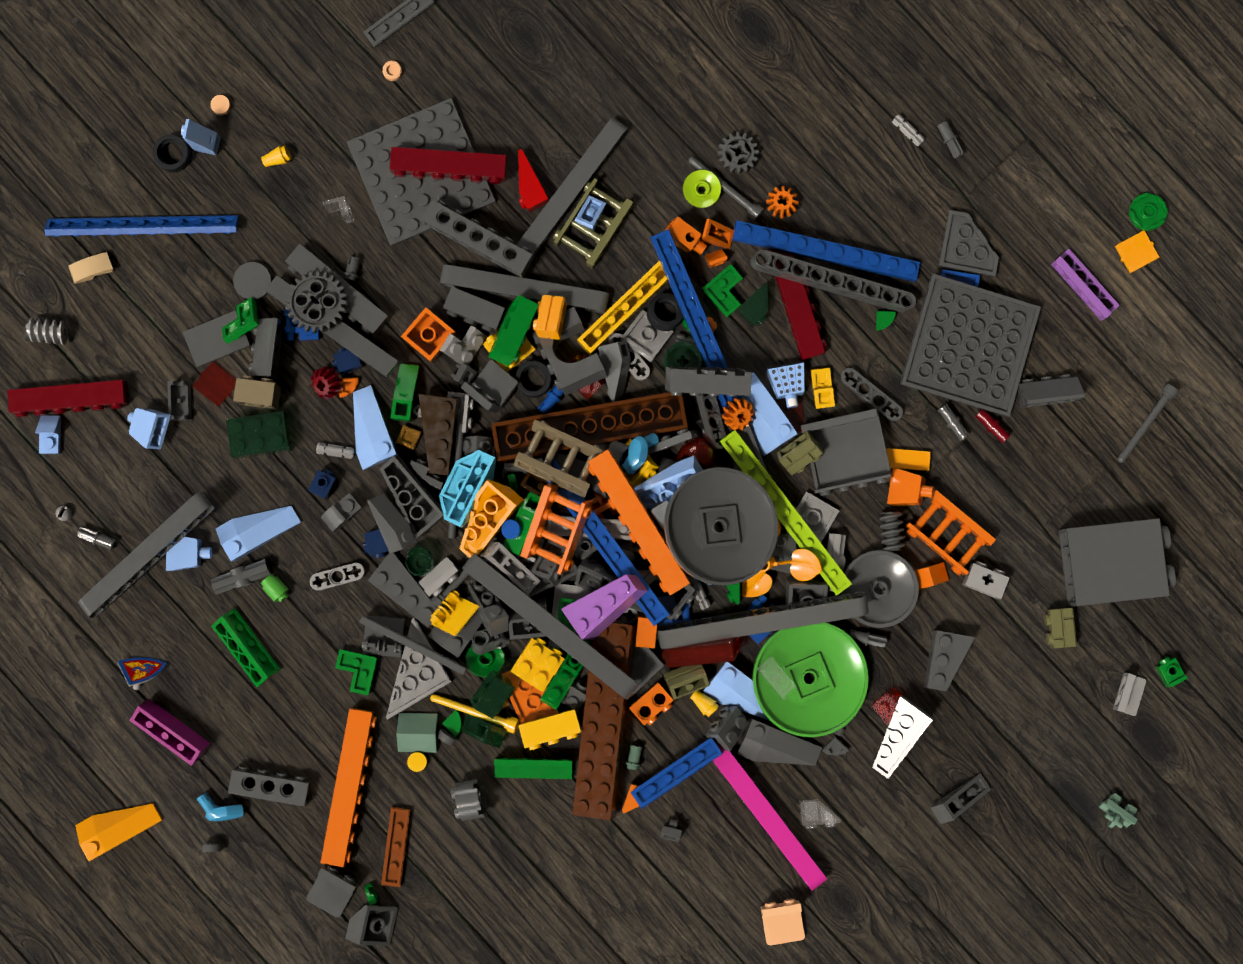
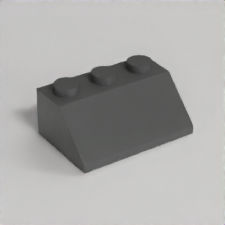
(266, 349)
(1049, 391)

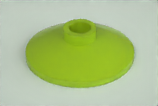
(699, 179)

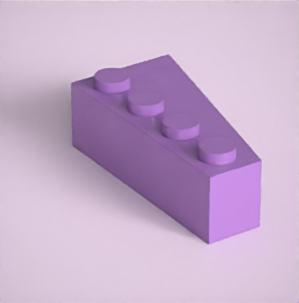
(602, 607)

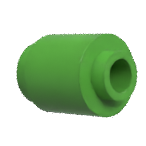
(275, 588)

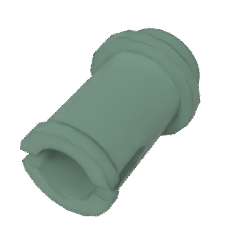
(634, 757)

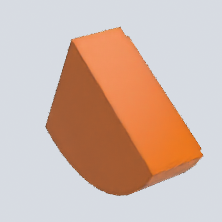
(349, 386)

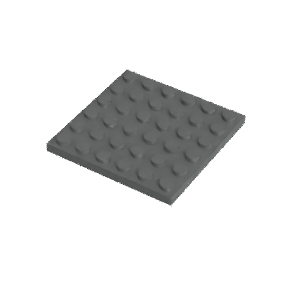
(404, 200)
(970, 345)

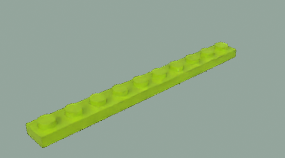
(785, 511)

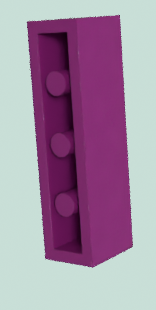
(169, 732)

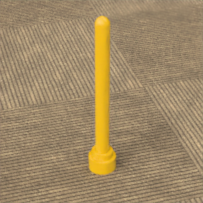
(510, 724)

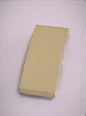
(89, 267)

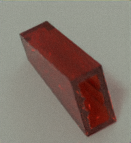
(702, 653)

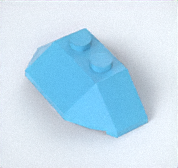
(463, 484)

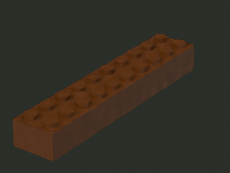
(594, 424)
(604, 729)

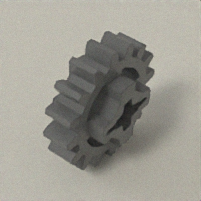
(730, 150)

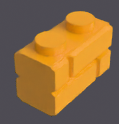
(550, 317)

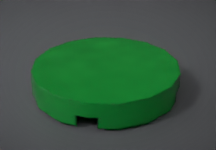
(1148, 212)

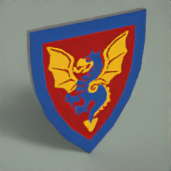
(140, 670)

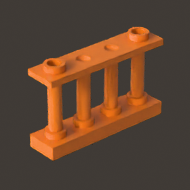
(968, 525)
(538, 529)

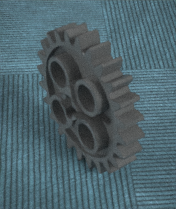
(305, 289)

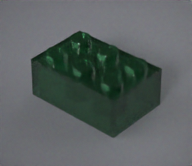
(259, 435)

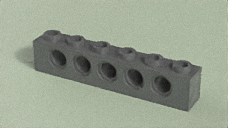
(437, 210)

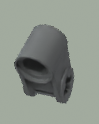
(490, 643)

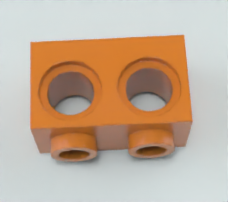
(647, 699)

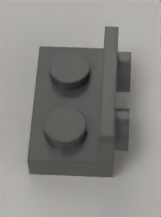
(547, 569)

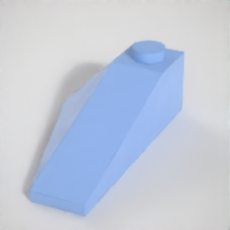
(662, 485)
(734, 688)

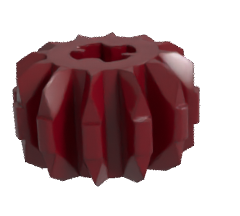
(326, 382)

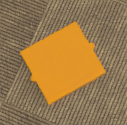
(1137, 251)

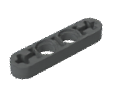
(869, 397)
(713, 413)

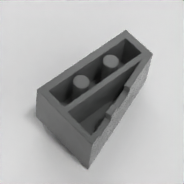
(945, 658)

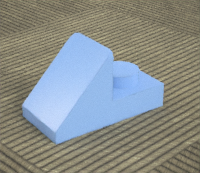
(590, 212)
(49, 434)

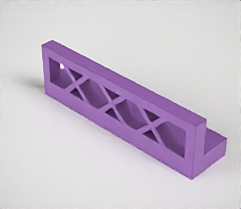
(1081, 288)

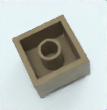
(257, 393)

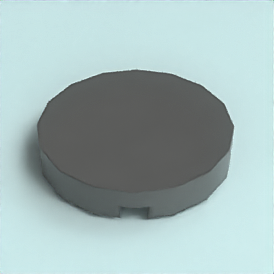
(252, 280)

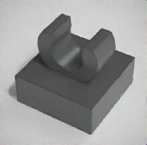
(464, 374)
(671, 832)

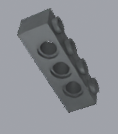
(239, 786)

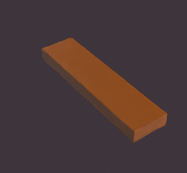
(396, 847)

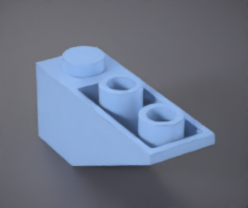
(200, 138)

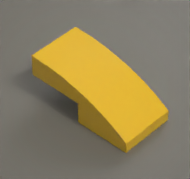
(822, 387)

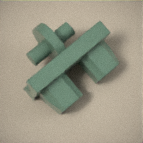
(1116, 814)

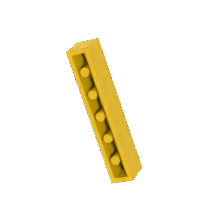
(623, 309)

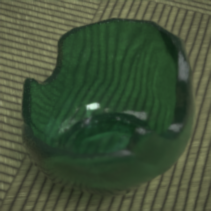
(419, 561)

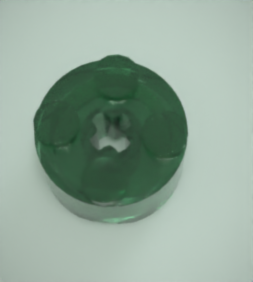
(682, 350)

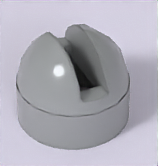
(66, 515)

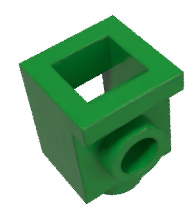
(1163, 670)

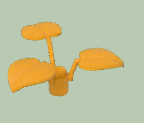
(803, 568)

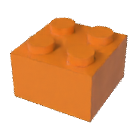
(427, 335)

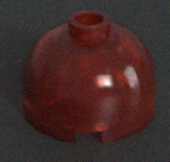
(700, 449)

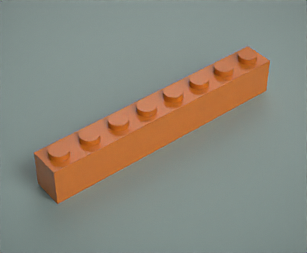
(638, 520)
(347, 787)

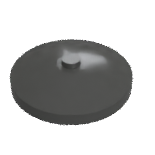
(888, 585)

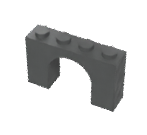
(570, 375)

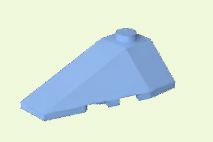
(770, 424)
(372, 435)
(252, 531)

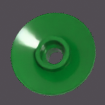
(475, 664)

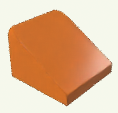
(716, 258)

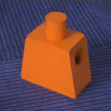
(679, 230)
(908, 489)

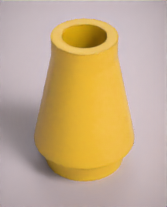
(277, 156)
(704, 703)

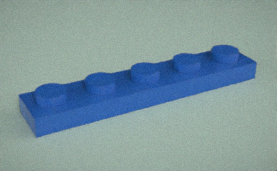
(676, 773)

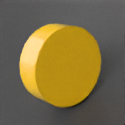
(417, 761)

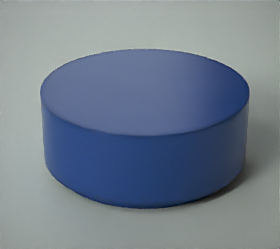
(511, 529)

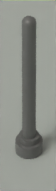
(753, 209)
(1168, 393)
(461, 577)

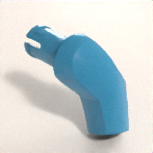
(638, 452)
(219, 813)

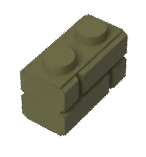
(800, 453)
(1061, 628)
(686, 680)

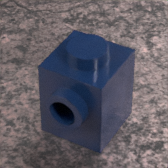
(346, 361)
(323, 483)
(375, 544)

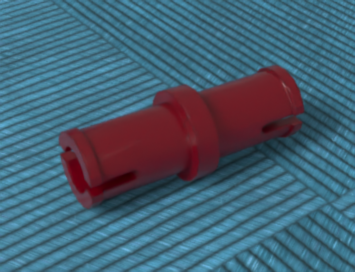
(992, 426)

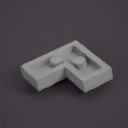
(463, 350)

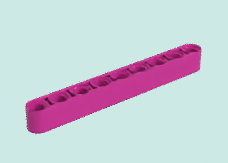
(769, 819)

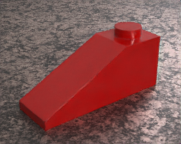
(530, 189)

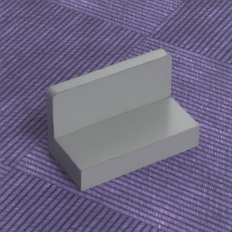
(1129, 694)

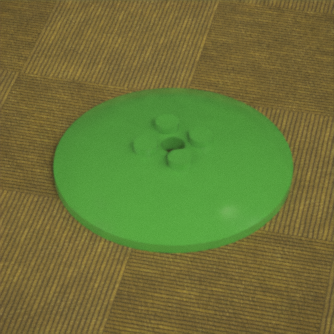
(837, 685)

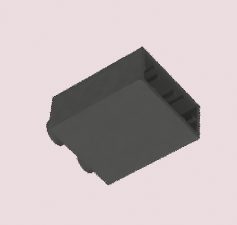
(1116, 562)

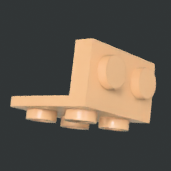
(782, 922)

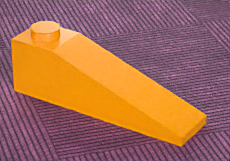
(492, 507)
(110, 829)

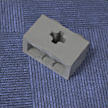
(997, 579)

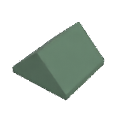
(417, 732)

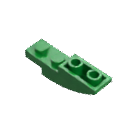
(562, 681)

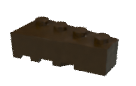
(439, 428)

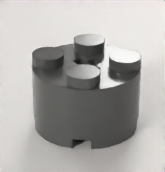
(469, 800)

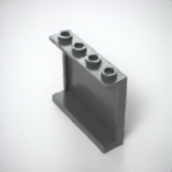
(851, 452)

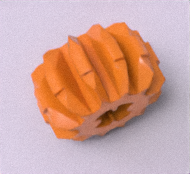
(780, 208)
(738, 414)

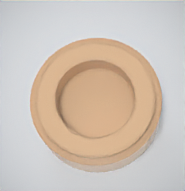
(392, 71)
(220, 105)

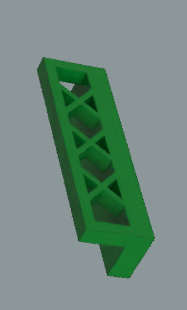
(247, 645)
(533, 768)

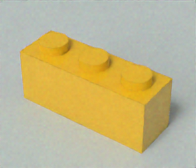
(550, 729)

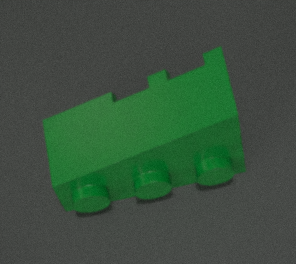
(513, 330)

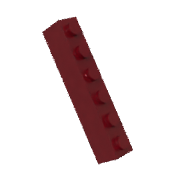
(448, 165)
(800, 315)
(68, 397)

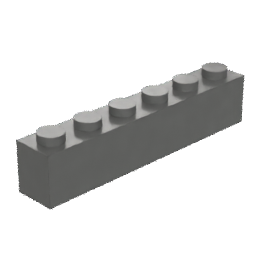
(358, 306)

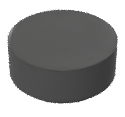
(446, 737)
(211, 848)

